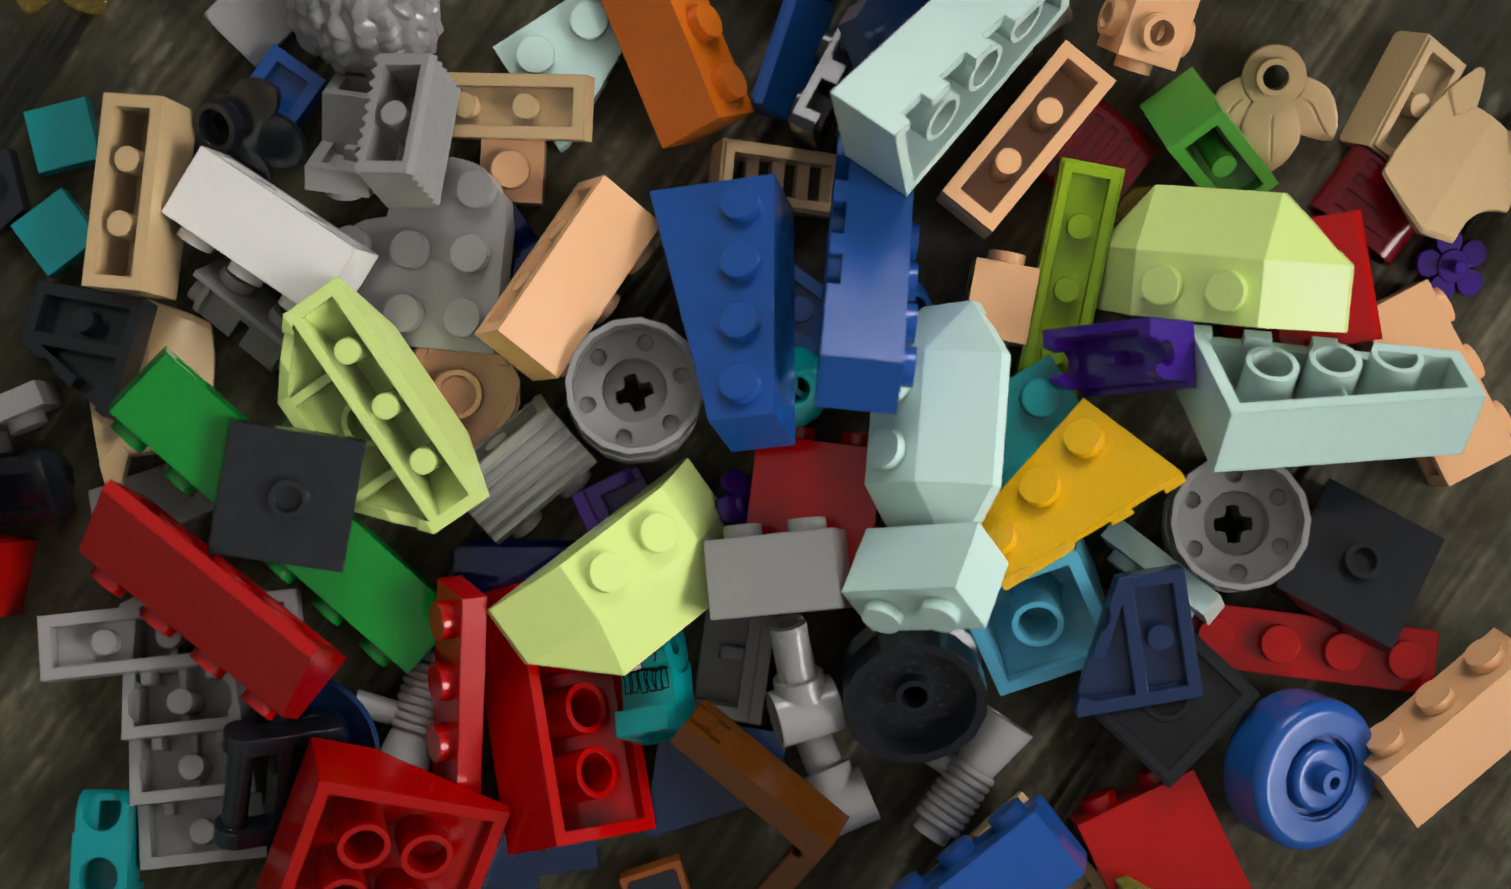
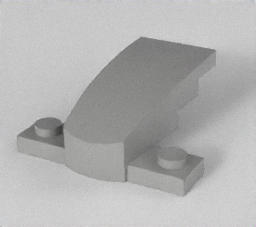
(171, 720)

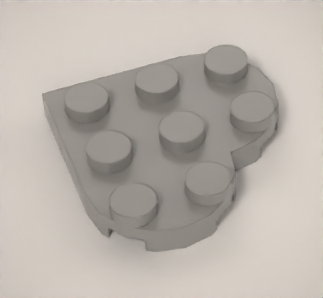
(443, 263)

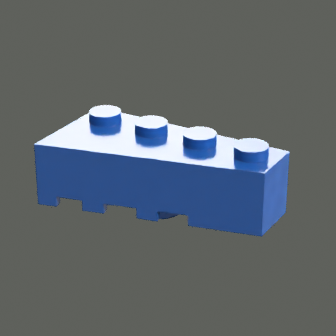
(867, 293)
(736, 297)
(1019, 851)

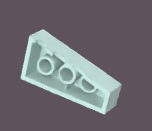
(932, 81)
(1326, 402)

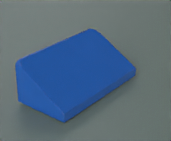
(790, 56)

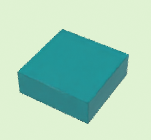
(63, 135)
(54, 232)

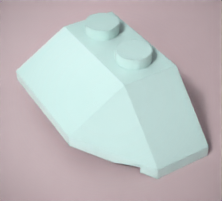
(946, 442)

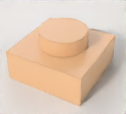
(518, 167)

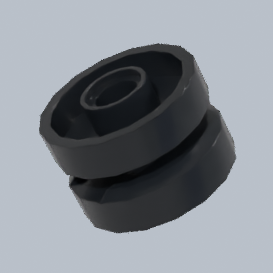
(912, 691)

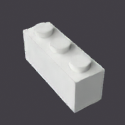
(262, 230)

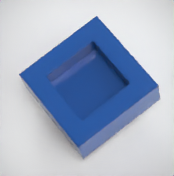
(297, 83)

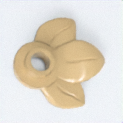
(1278, 116)

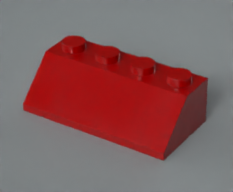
(207, 602)
(560, 751)

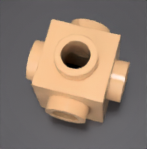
(1147, 32)

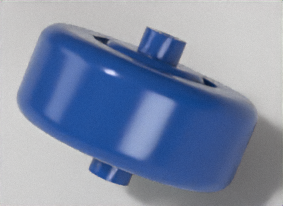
(1298, 768)

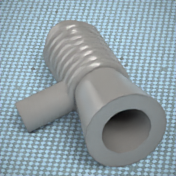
(407, 715)
(968, 777)

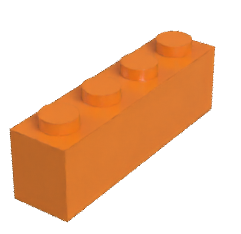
(680, 67)

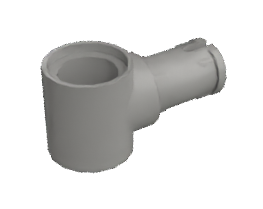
(804, 698)
(838, 781)

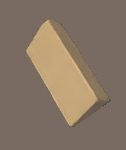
(1400, 91)

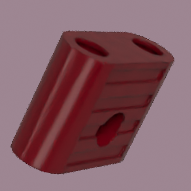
(1108, 140)
(1361, 186)

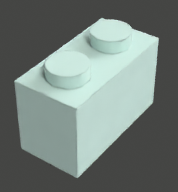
(925, 577)

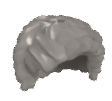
(356, 31)

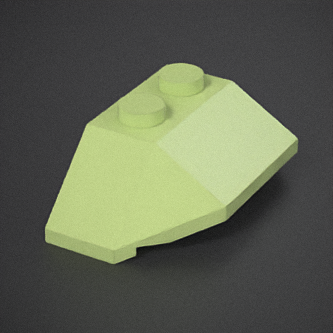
(1226, 262)
(358, 378)
(620, 584)

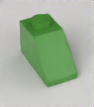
(1205, 137)

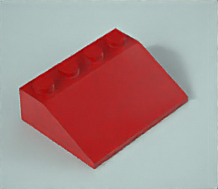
(379, 825)

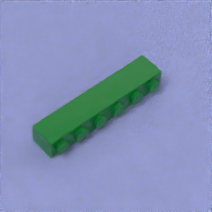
(188, 428)

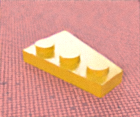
(1072, 486)

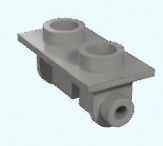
(230, 301)

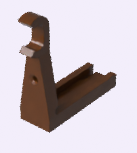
(766, 788)

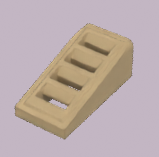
(753, 153)

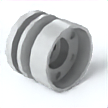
(657, 362)
(1273, 520)

